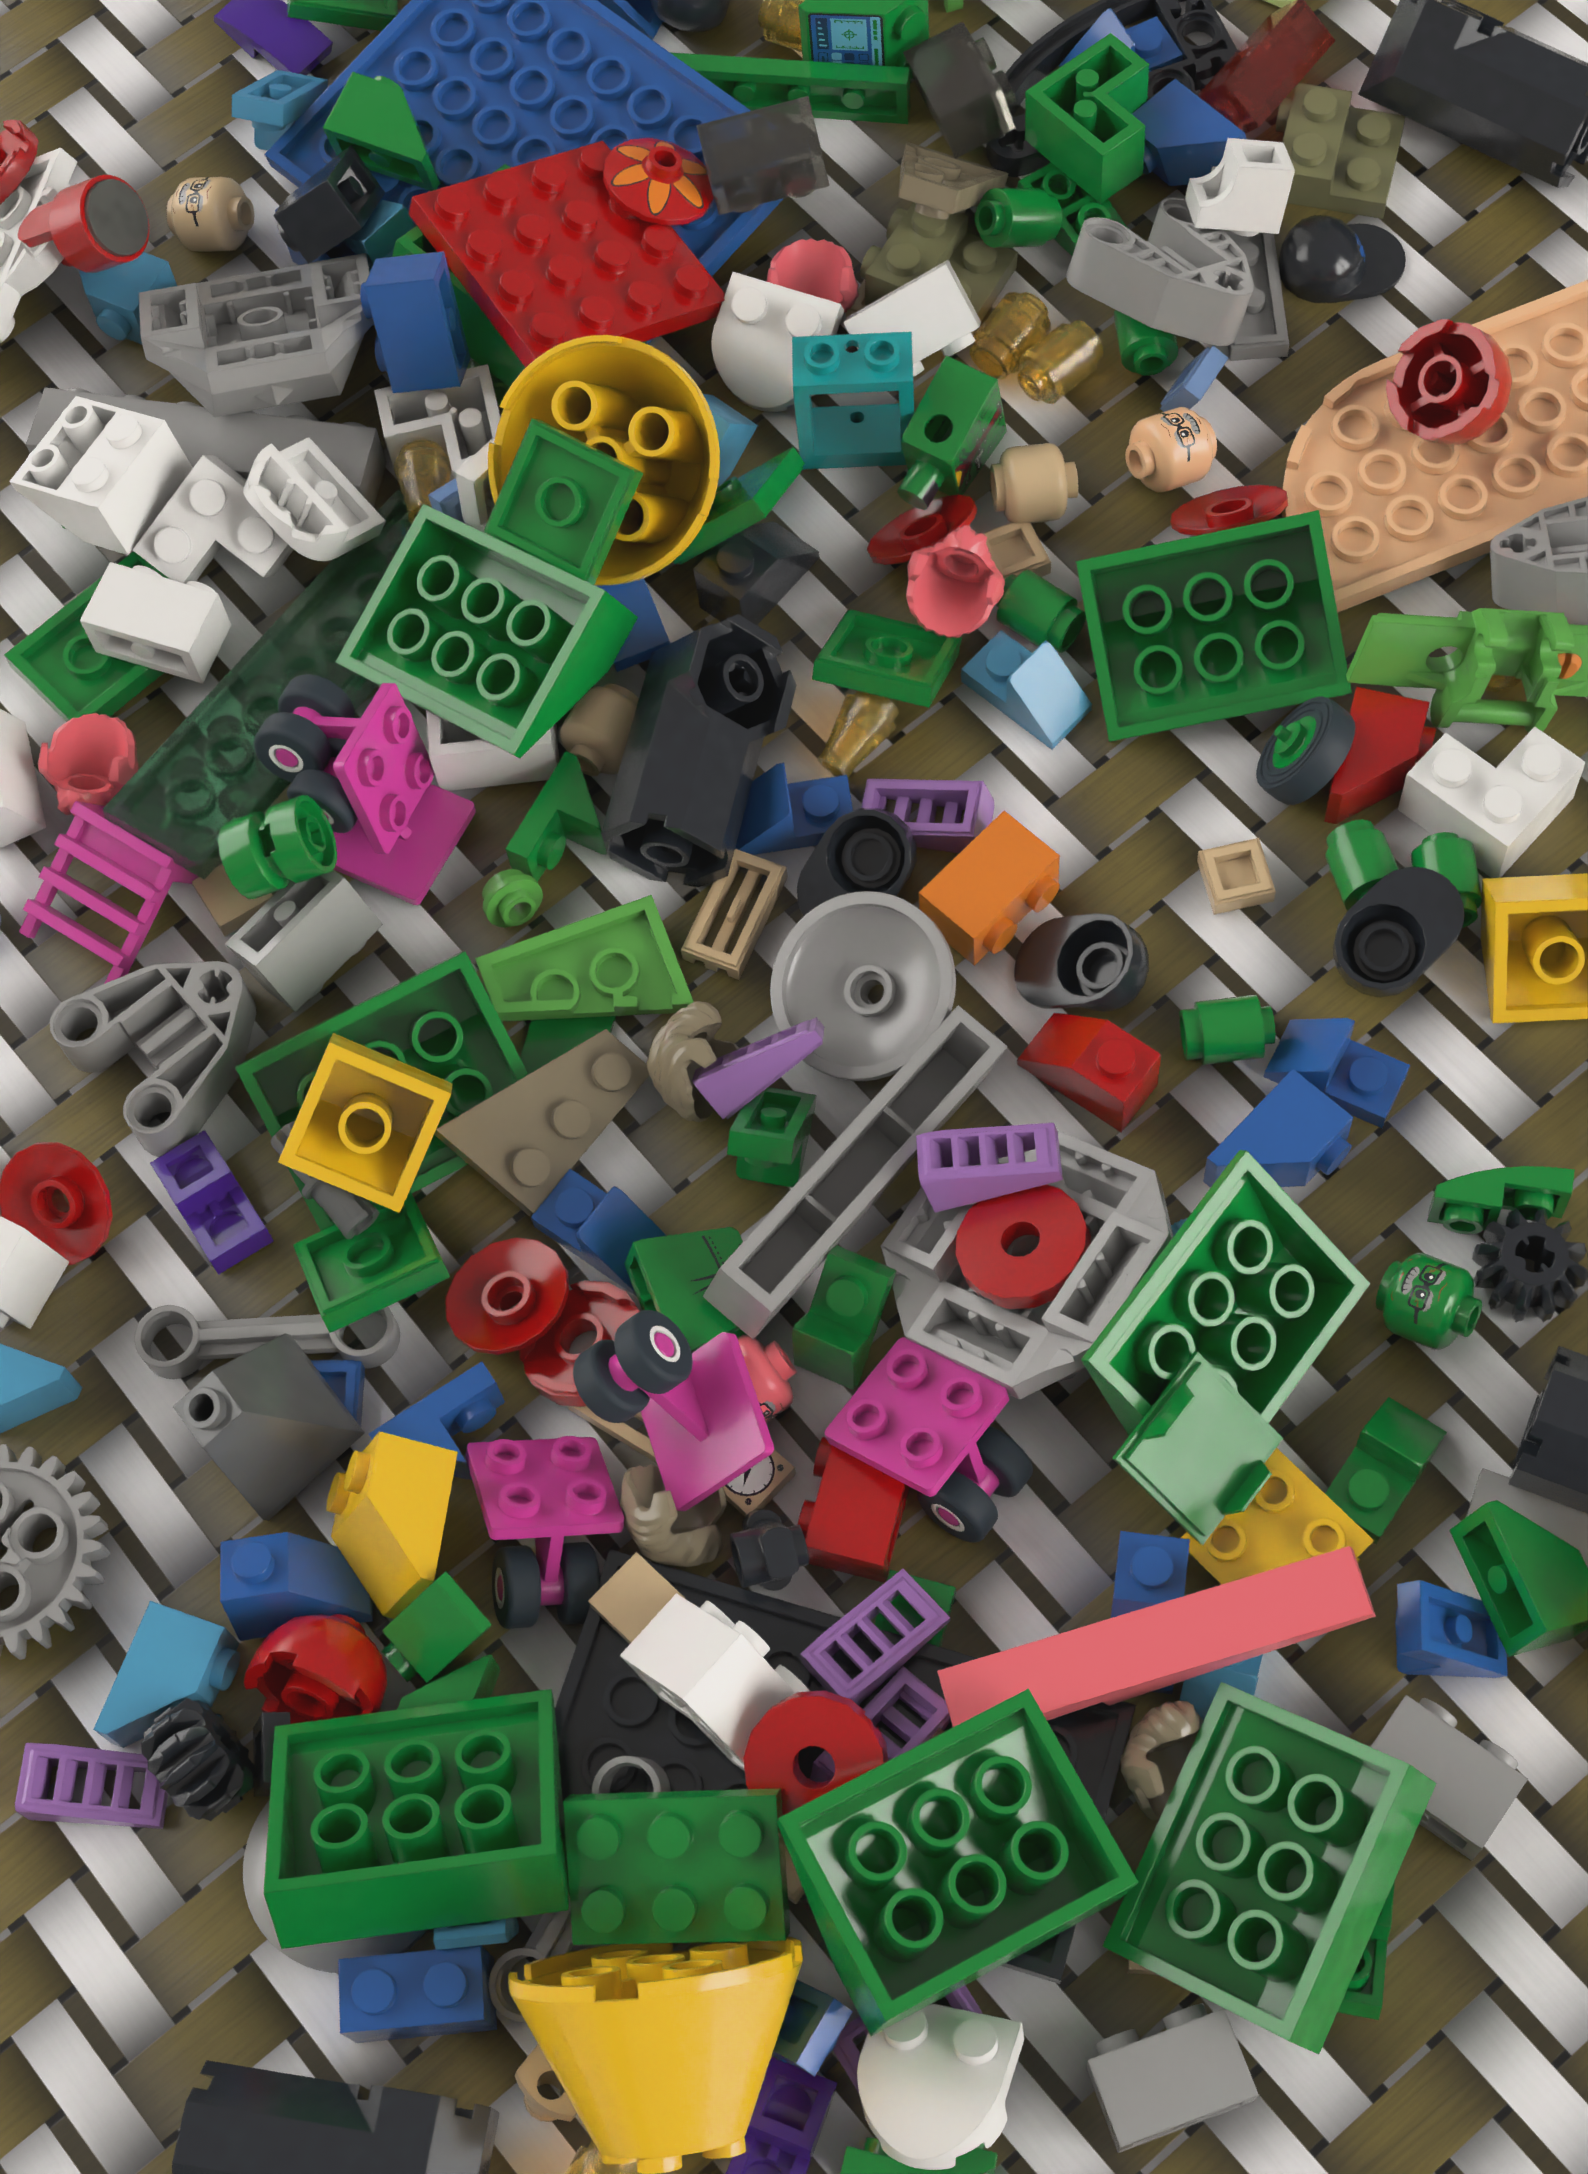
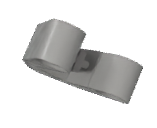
(1175, 282)
(1544, 562)
(179, 1028)

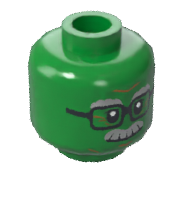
(1428, 1301)

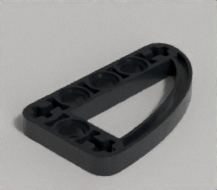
(1050, 50)

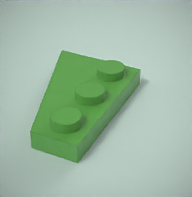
(589, 969)

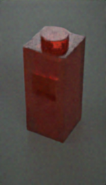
(1268, 66)

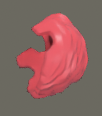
(817, 270)
(954, 584)
(89, 760)

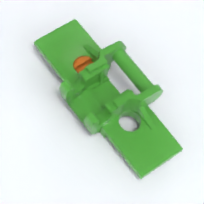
(1489, 642)

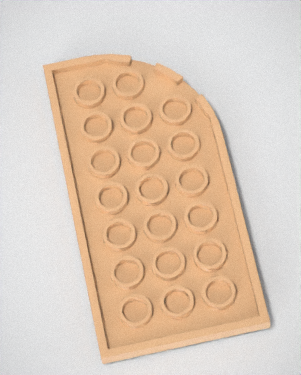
(1418, 507)

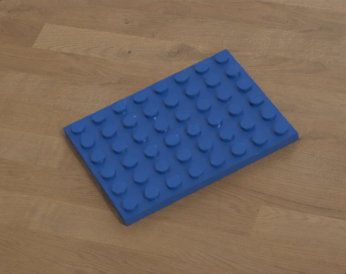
(524, 85)

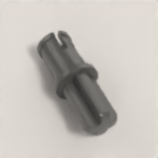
(348, 1211)

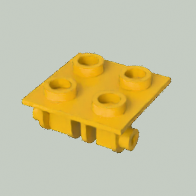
(1279, 1527)

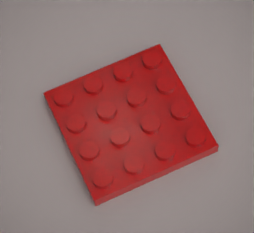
(561, 258)

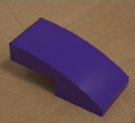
(266, 29)
(211, 1202)
(785, 2122)

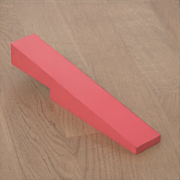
(1166, 1641)

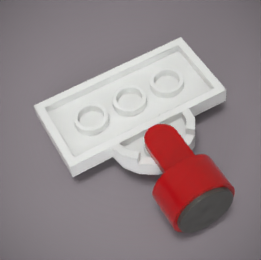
(55, 223)

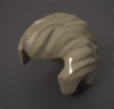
(682, 1048)
(660, 1529)
(1158, 1753)

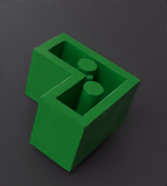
(1085, 117)

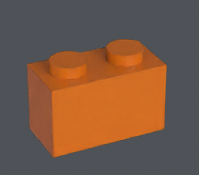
(991, 888)

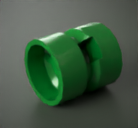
(277, 847)

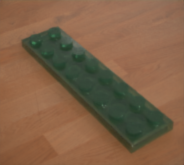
(209, 763)

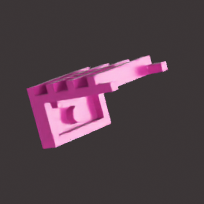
(121, 859)

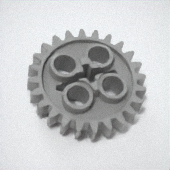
(50, 1578)

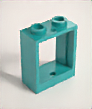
(856, 432)

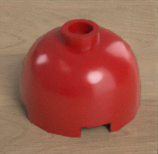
(1449, 383)
(318, 1669)

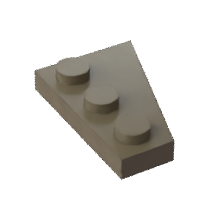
(943, 183)
(547, 1120)

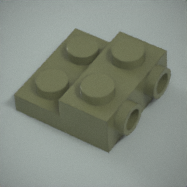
(1339, 151)
(923, 242)

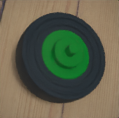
(1305, 750)

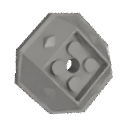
(260, 334)
(1043, 1343)

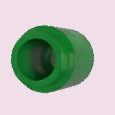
(1018, 217)
(1143, 347)
(1040, 611)
(1358, 859)
(1455, 861)
(1226, 1030)

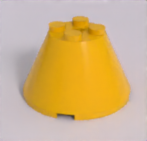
(638, 410)
(661, 2041)

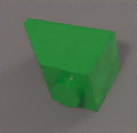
(381, 130)
(1524, 1577)
(433, 1630)

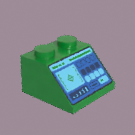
(862, 30)

